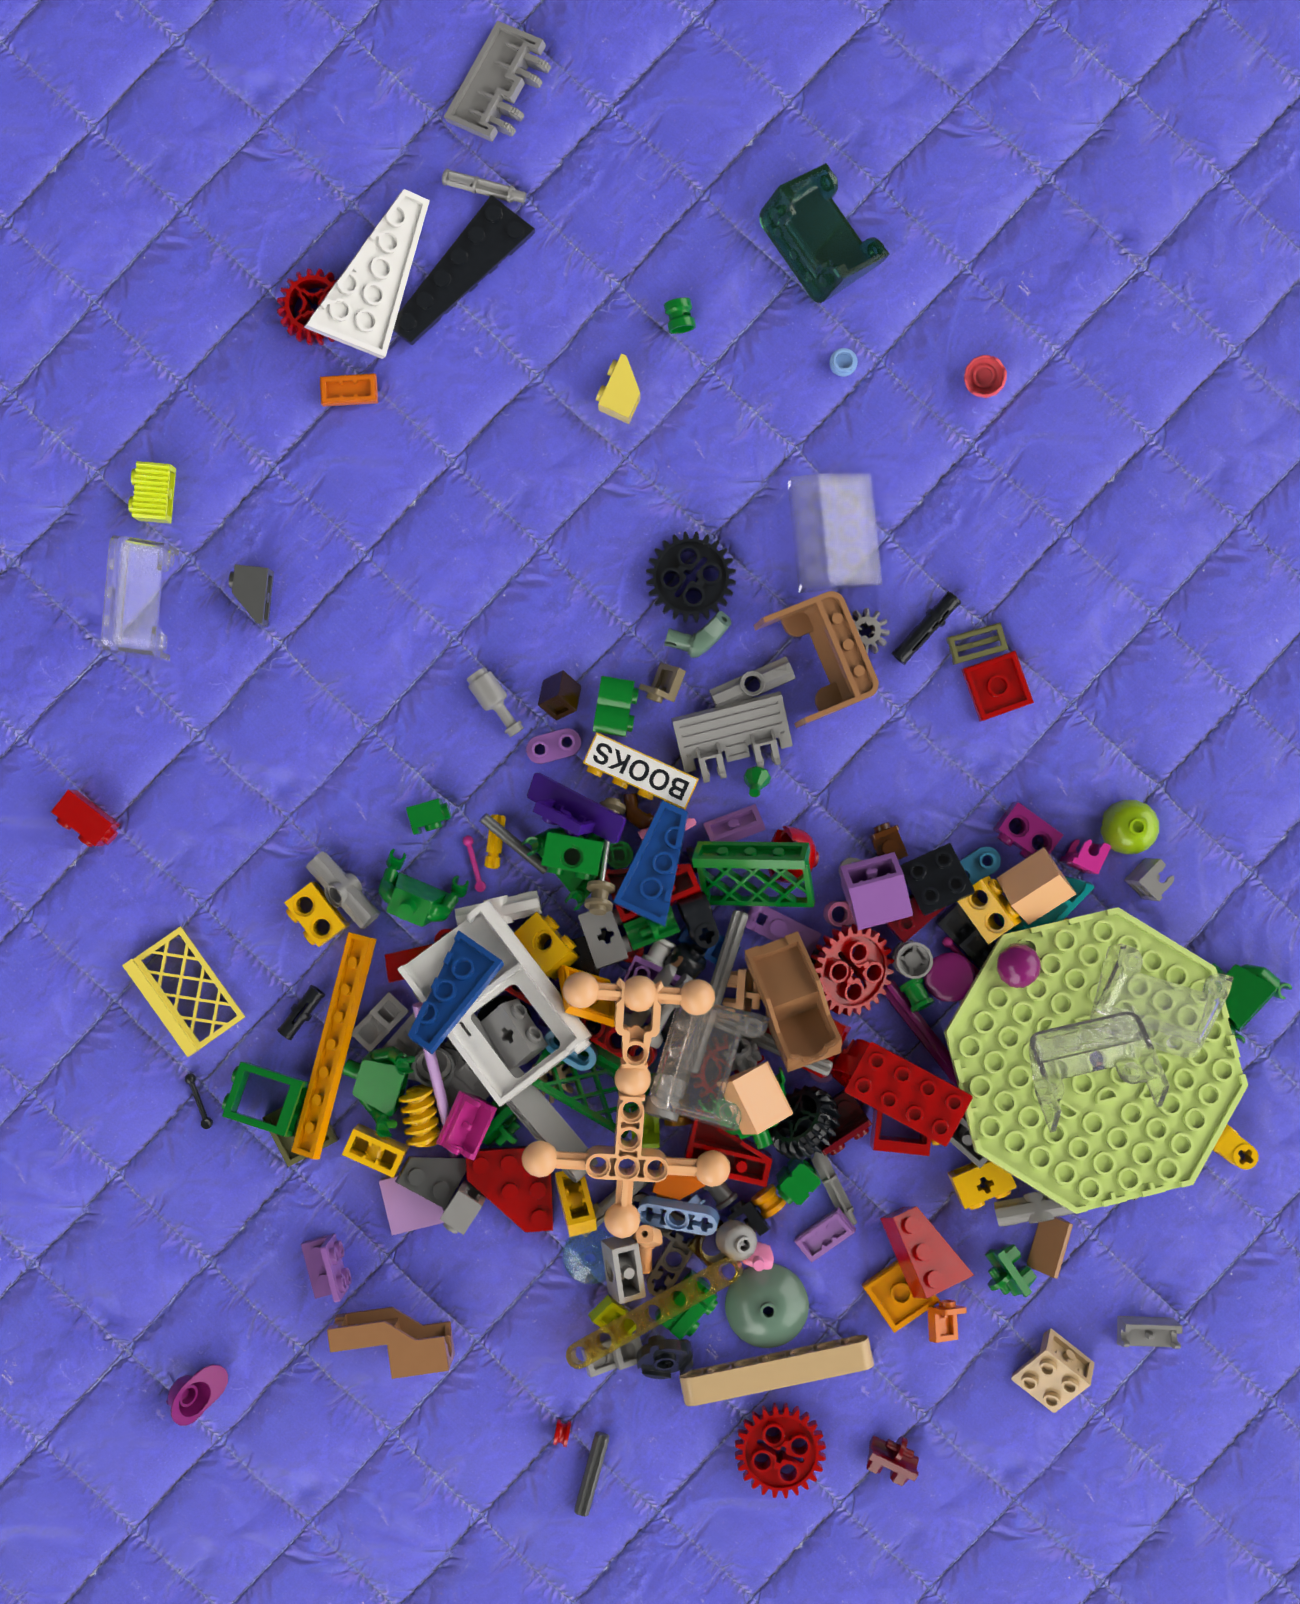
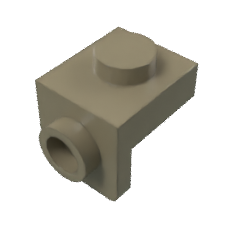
(665, 683)

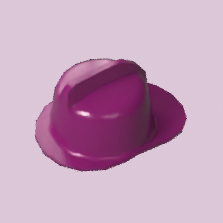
(195, 1393)

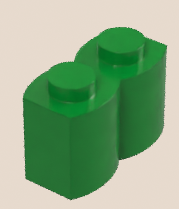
(614, 706)

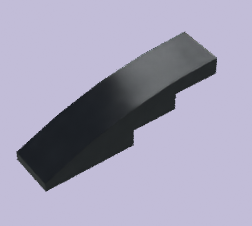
(965, 934)

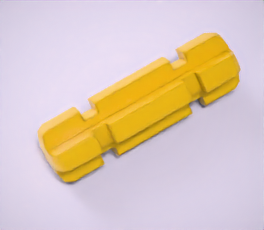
(494, 845)

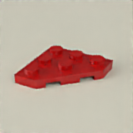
(511, 1188)

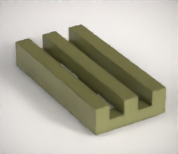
(954, 650)

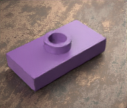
(824, 1234)

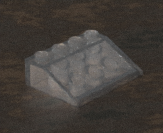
(834, 531)

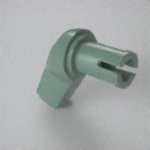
(702, 640)

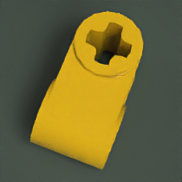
(1229, 1146)

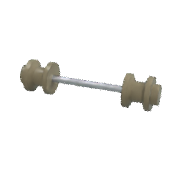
(601, 889)

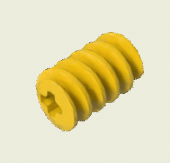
(421, 1117)

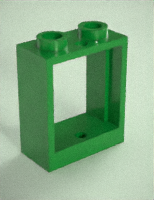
(291, 1108)

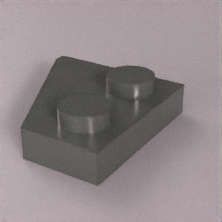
(432, 1177)

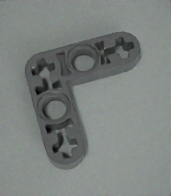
(675, 1244)

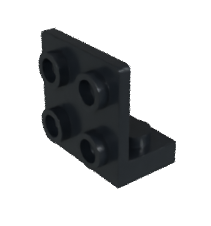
(937, 879)

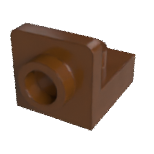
(888, 840)

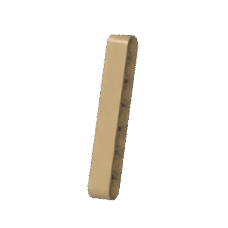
(776, 1370)

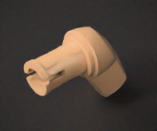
(648, 1239)

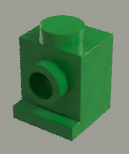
(428, 815)

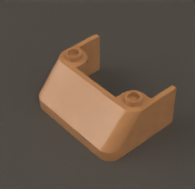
(838, 649)

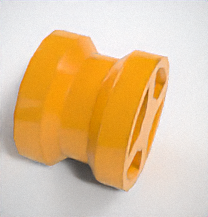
(768, 1201)

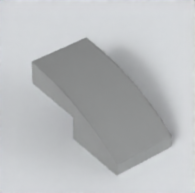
(379, 1022)
(619, 1358)

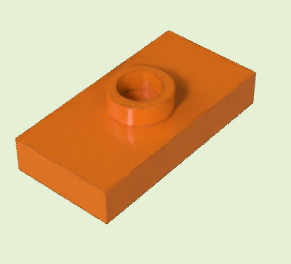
(349, 390)

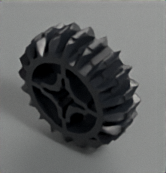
(809, 1126)

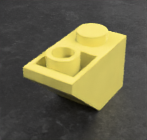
(621, 393)

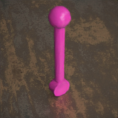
(480, 886)
(948, 942)

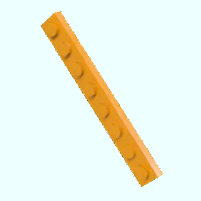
(333, 1046)

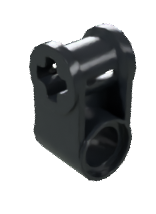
(698, 915)

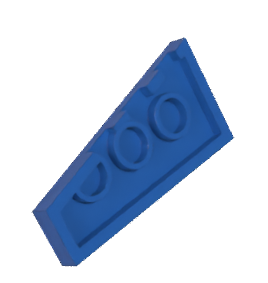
(652, 874)
(460, 982)

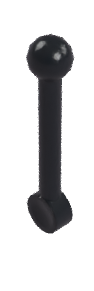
(206, 1121)

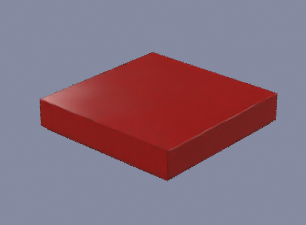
(997, 686)

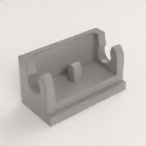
(1145, 879)
(1148, 1331)

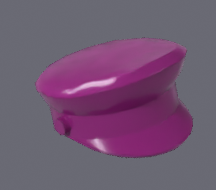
(949, 977)

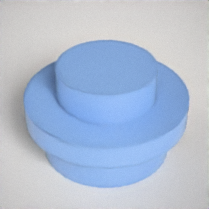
(843, 362)

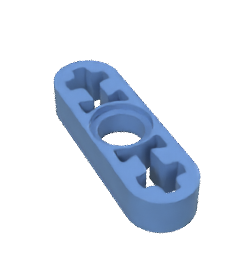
(688, 1209)

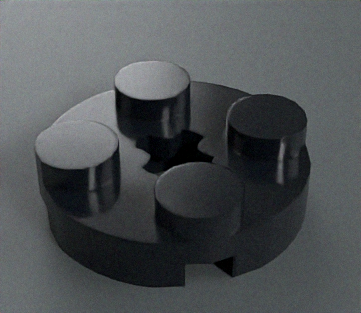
(664, 1357)

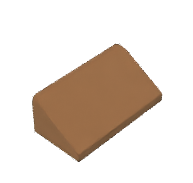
(1049, 1246)

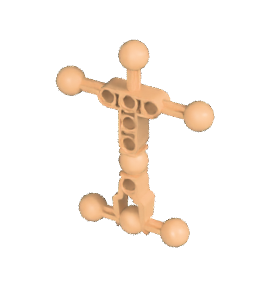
(632, 1082)

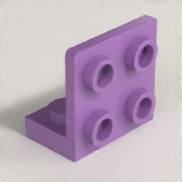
(326, 1267)

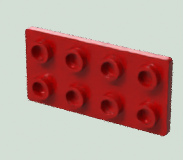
(908, 1093)

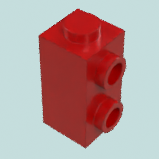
(85, 818)

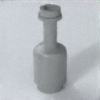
(491, 697)

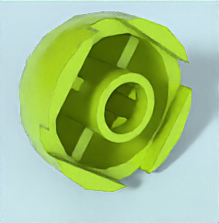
(1130, 826)

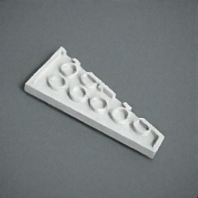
(369, 292)

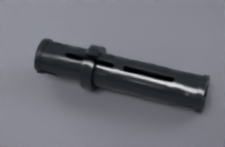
(931, 622)

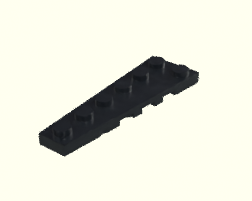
(474, 254)

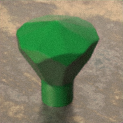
(756, 779)

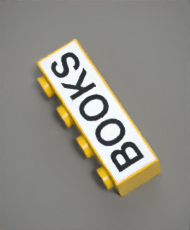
(640, 771)

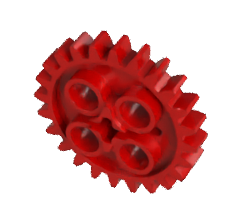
(869, 952)
(769, 1473)

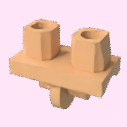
(746, 994)

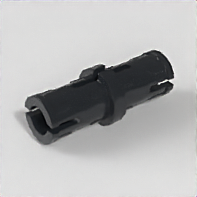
(289, 1027)

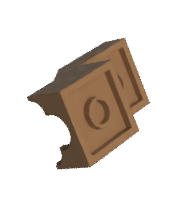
(793, 1002)
(411, 1346)

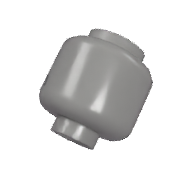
(736, 1240)

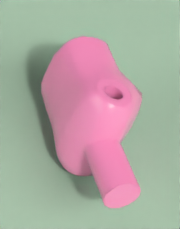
(761, 1258)

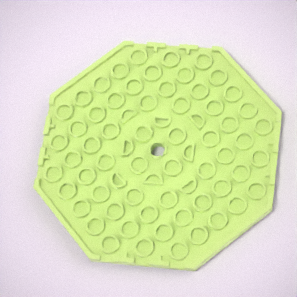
(1109, 1132)

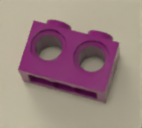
(1030, 826)

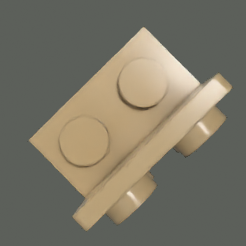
(1055, 1372)

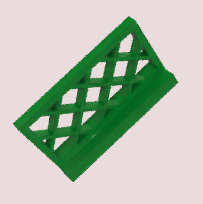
(752, 857)
(607, 1064)

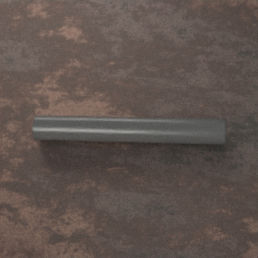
(512, 842)

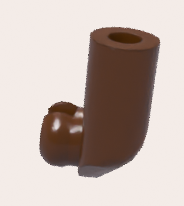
(634, 814)

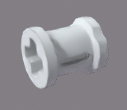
(659, 951)

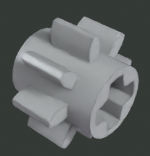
(746, 1055)

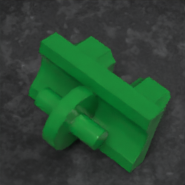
(644, 932)
(502, 1126)
(1005, 1274)

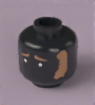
(687, 959)

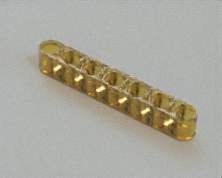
(641, 1317)

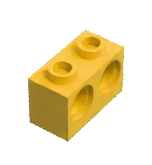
(320, 910)
(983, 913)

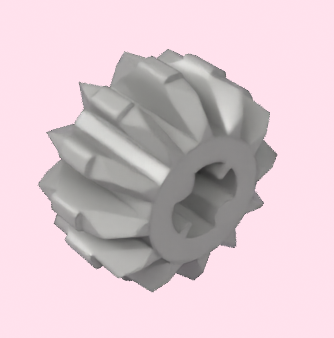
(874, 625)

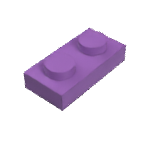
(735, 825)

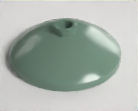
(773, 1288)

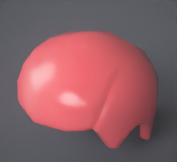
(985, 376)

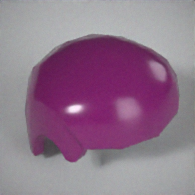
(1018, 965)

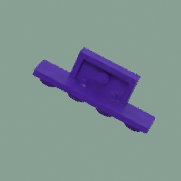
(573, 811)

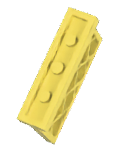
(162, 1004)

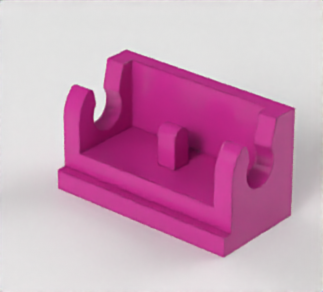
(1088, 859)
(466, 1125)

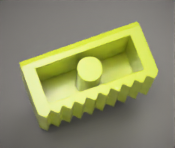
(152, 492)

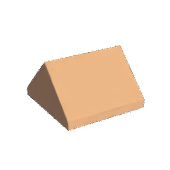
(1035, 886)
(758, 1099)

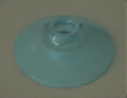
(574, 1257)

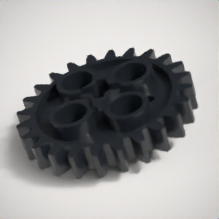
(670, 562)

